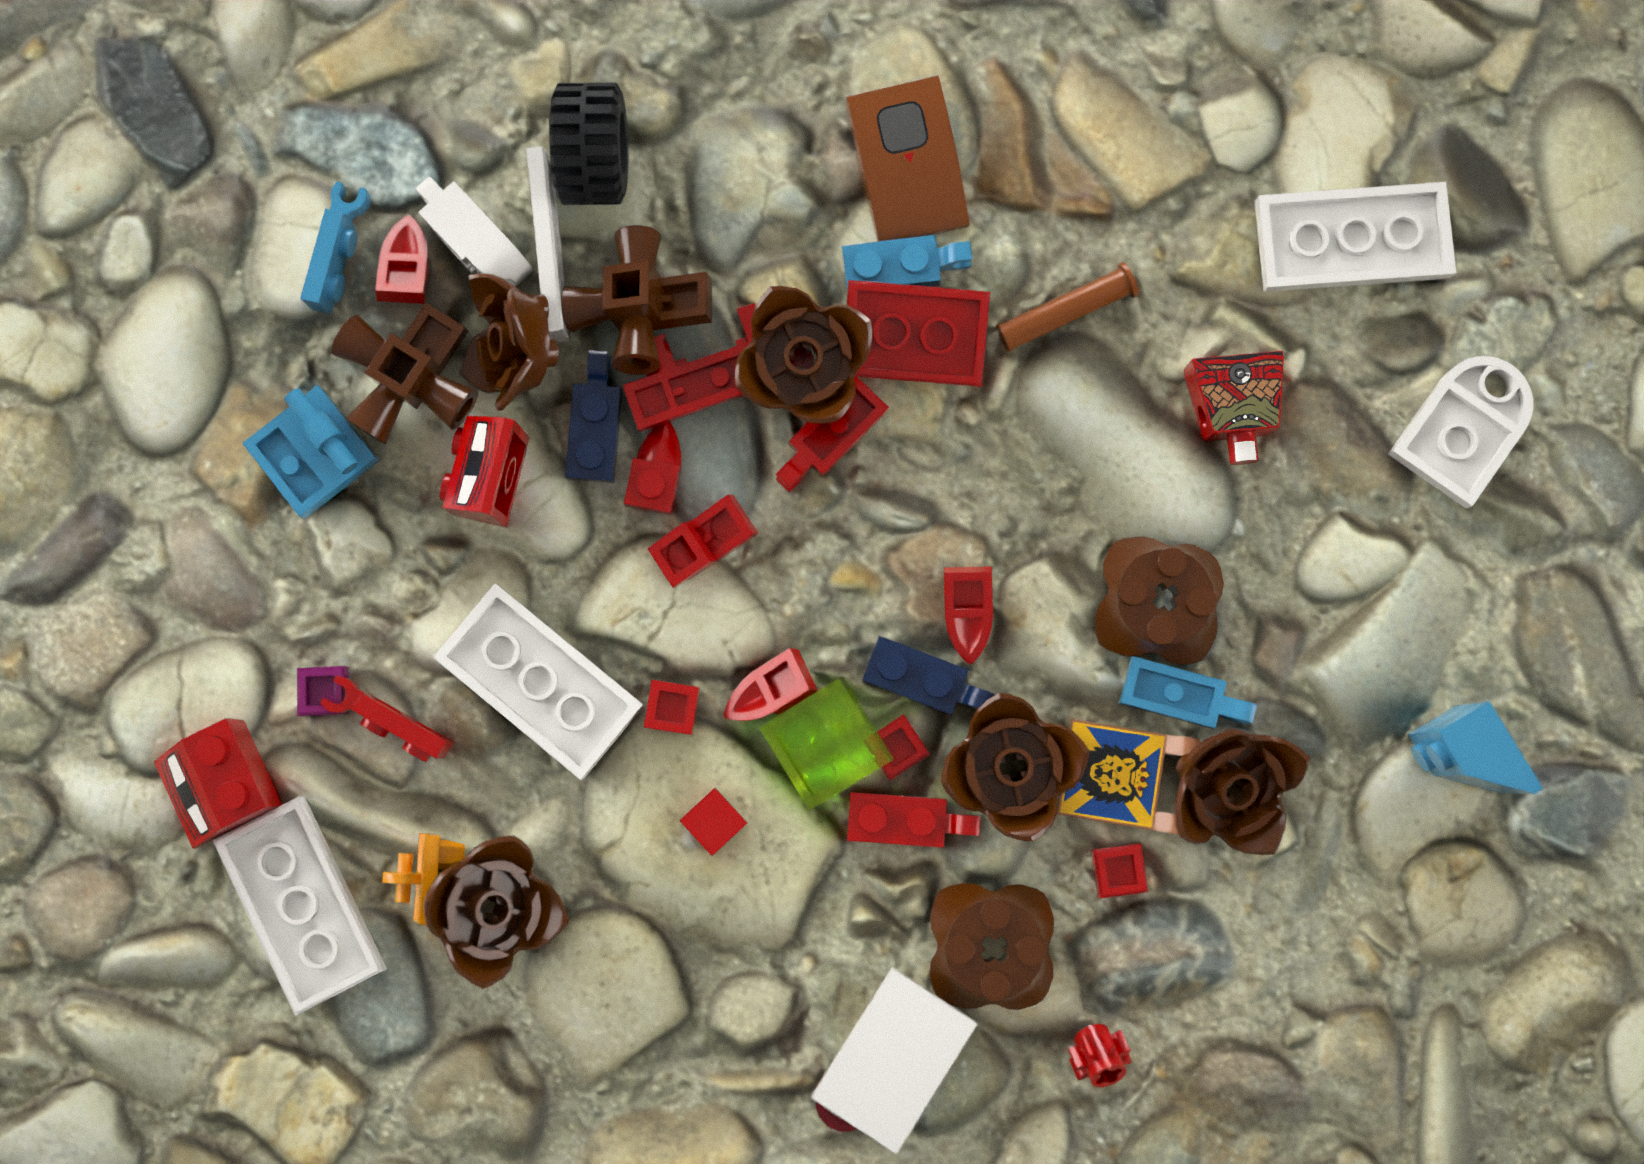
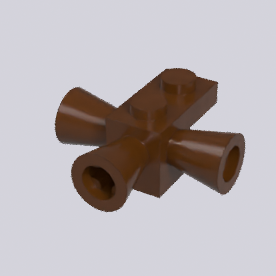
(638, 300)
(406, 371)

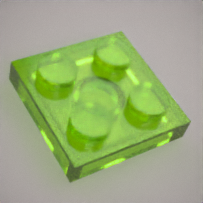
(826, 743)

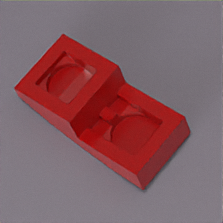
(702, 541)

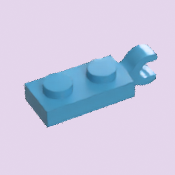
(333, 246)
(904, 260)
(1181, 695)

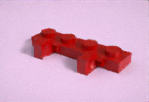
(690, 387)

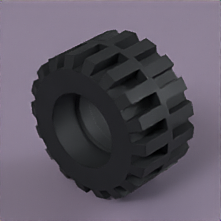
(588, 143)

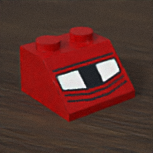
(485, 469)
(217, 781)

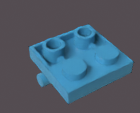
(310, 450)

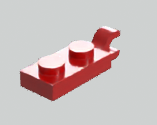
(824, 444)
(383, 718)
(905, 820)

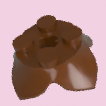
(792, 320)
(516, 344)
(1130, 621)
(1052, 761)
(1251, 810)
(523, 916)
(961, 921)

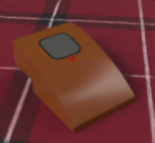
(908, 160)

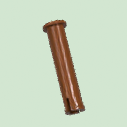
(1068, 307)

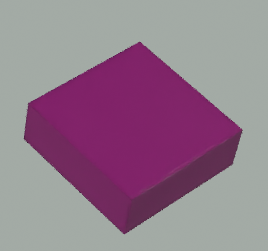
(318, 683)

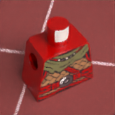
(1237, 399)

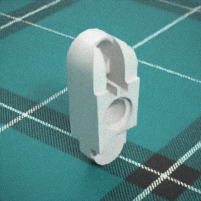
(471, 233)

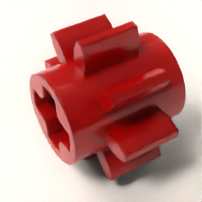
(1099, 1055)

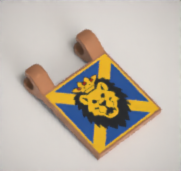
(1123, 776)

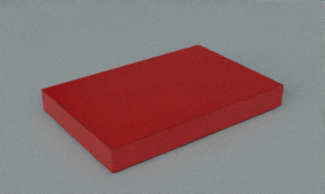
(923, 332)

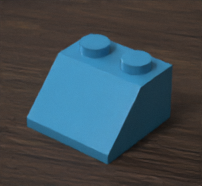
(1473, 749)

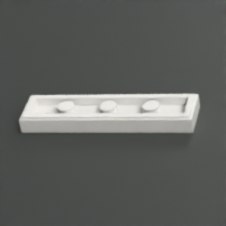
(547, 239)

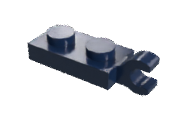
(594, 424)
(921, 677)

